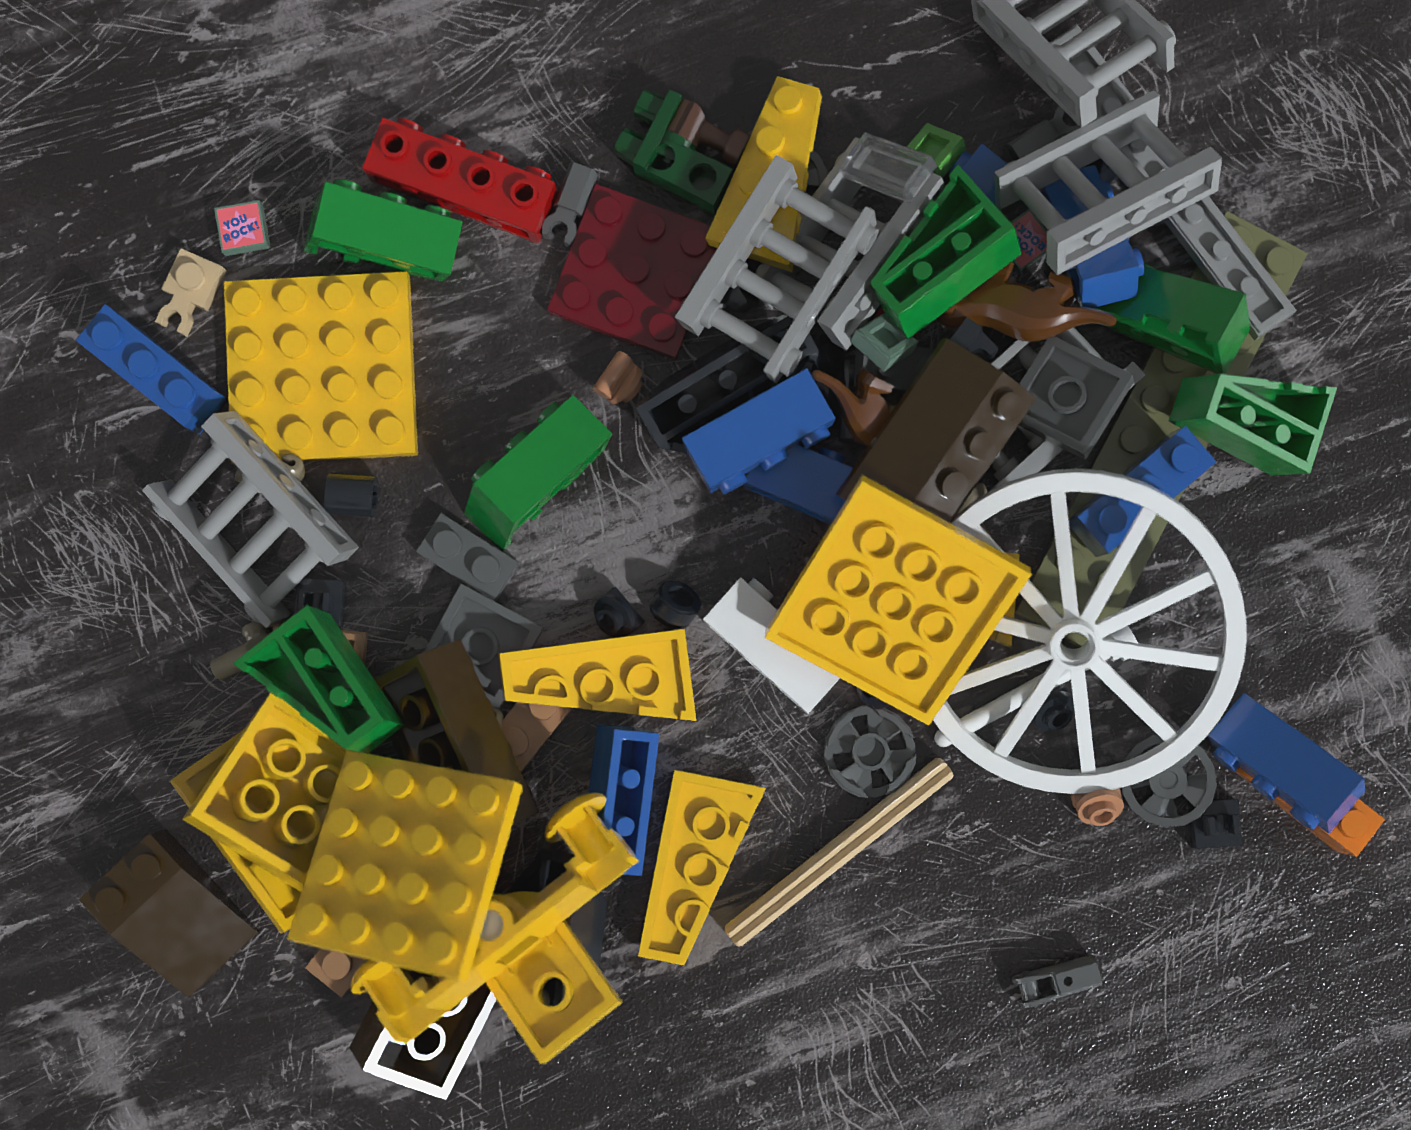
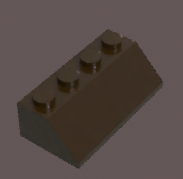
(943, 431)
(450, 719)
(435, 1055)

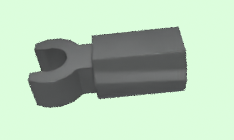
(1039, 136)
(571, 201)

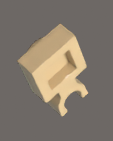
(191, 283)

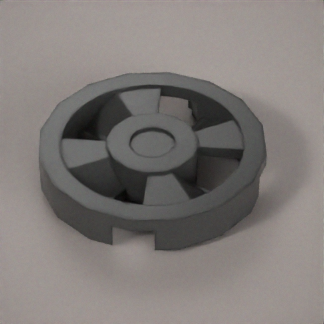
(870, 751)
(1170, 784)

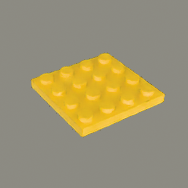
(324, 364)
(897, 601)
(406, 864)

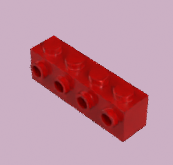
(460, 179)

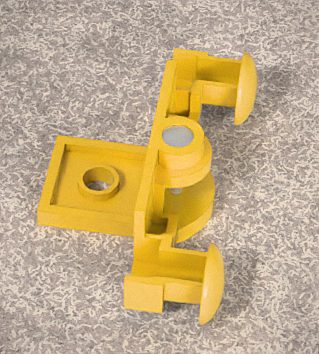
(523, 948)

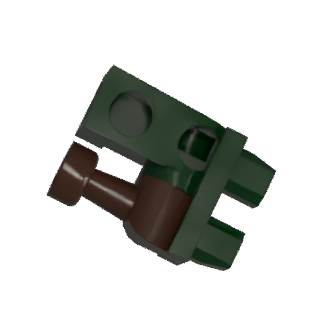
(669, 151)

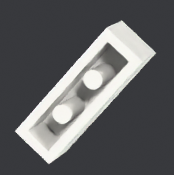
(742, 622)

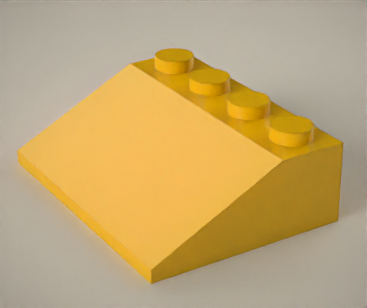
(272, 792)

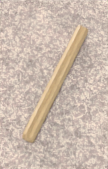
(838, 852)

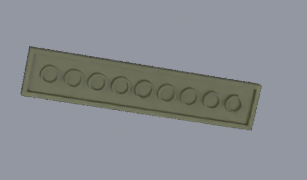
(1140, 427)

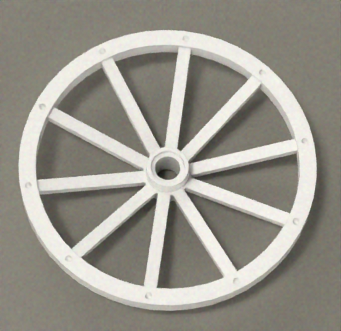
(1176, 743)

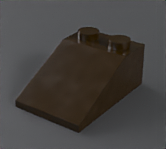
(169, 912)

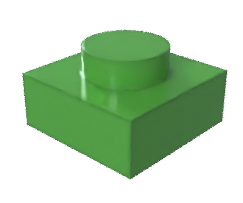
(941, 145)

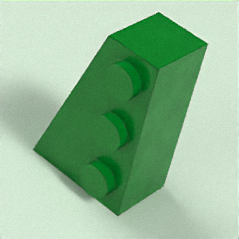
(383, 230)
(946, 255)
(1184, 318)
(1256, 419)
(534, 469)
(324, 680)

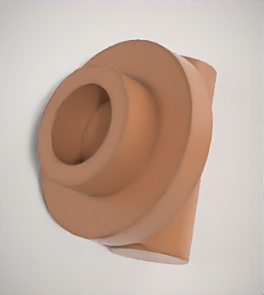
(619, 380)
(1099, 806)

